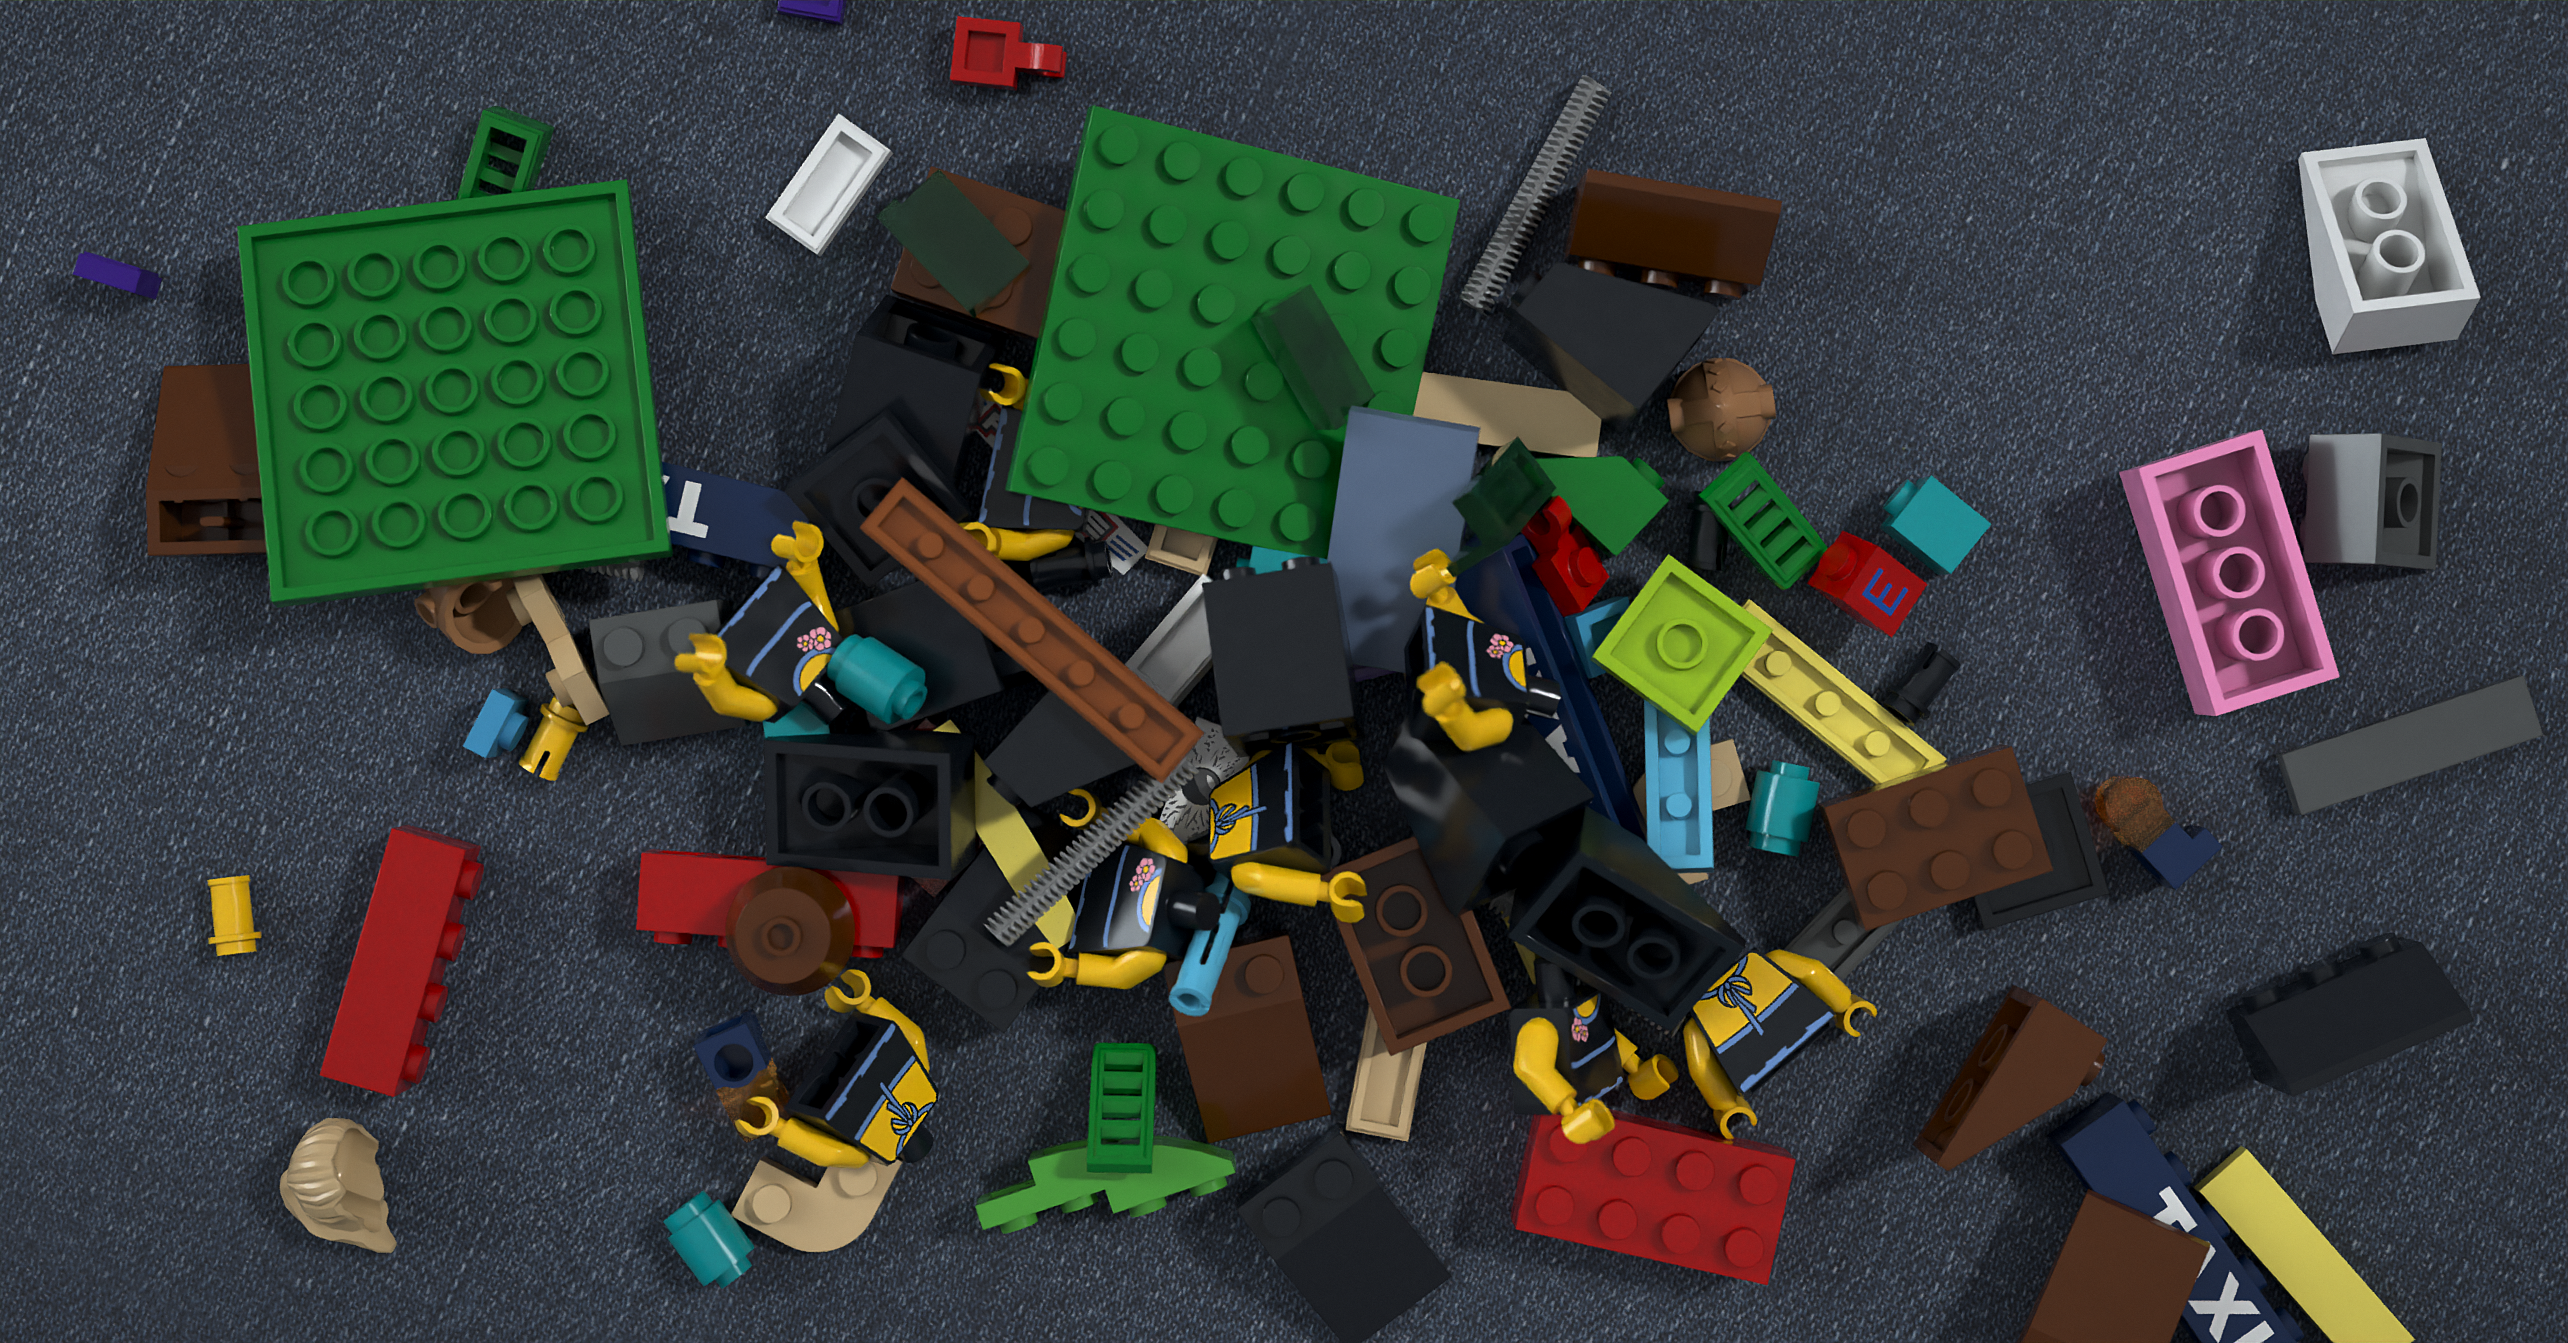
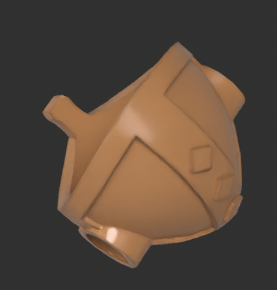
(1720, 409)
(472, 614)

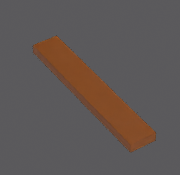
(1032, 630)

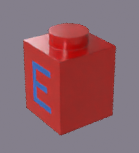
(1867, 583)

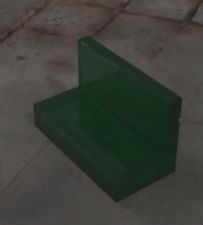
(954, 242)
(1313, 358)
(1499, 502)

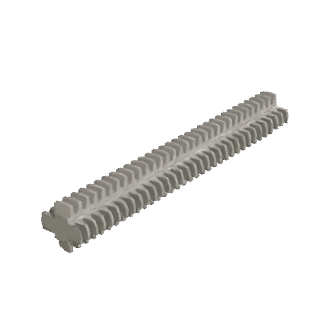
(1533, 194)
(1086, 853)

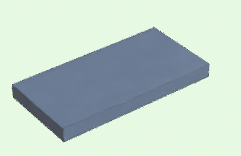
(1389, 512)

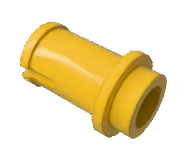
(554, 734)
(232, 915)

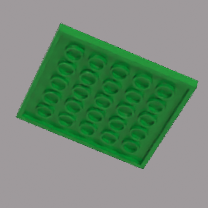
(1146, 357)
(452, 393)

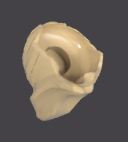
(338, 1186)

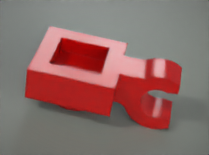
(993, 54)
(1566, 559)

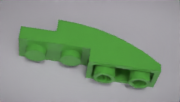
(1063, 1180)

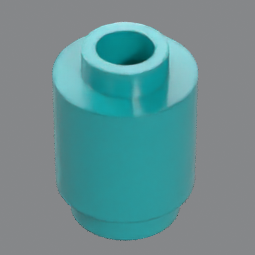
(877, 678)
(1781, 808)
(709, 1240)

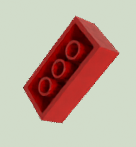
(1657, 1193)

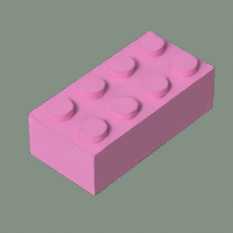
(2229, 574)

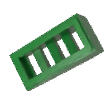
(486, 145)
(1787, 551)
(1122, 1070)

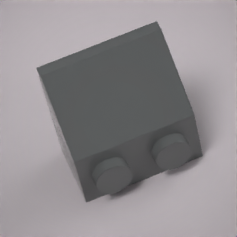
(2371, 501)
(640, 677)

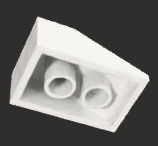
(2384, 247)

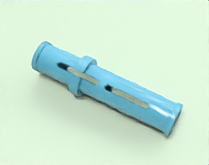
(1197, 981)

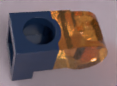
(2136, 817)
(741, 1069)

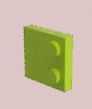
(1681, 645)

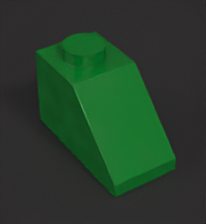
(1607, 496)

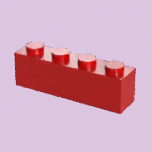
(694, 891)
(402, 960)

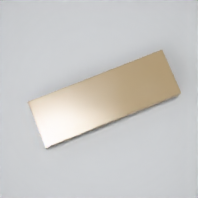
(1541, 417)

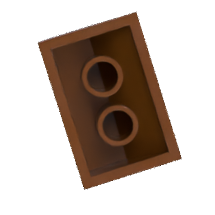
(1671, 233)

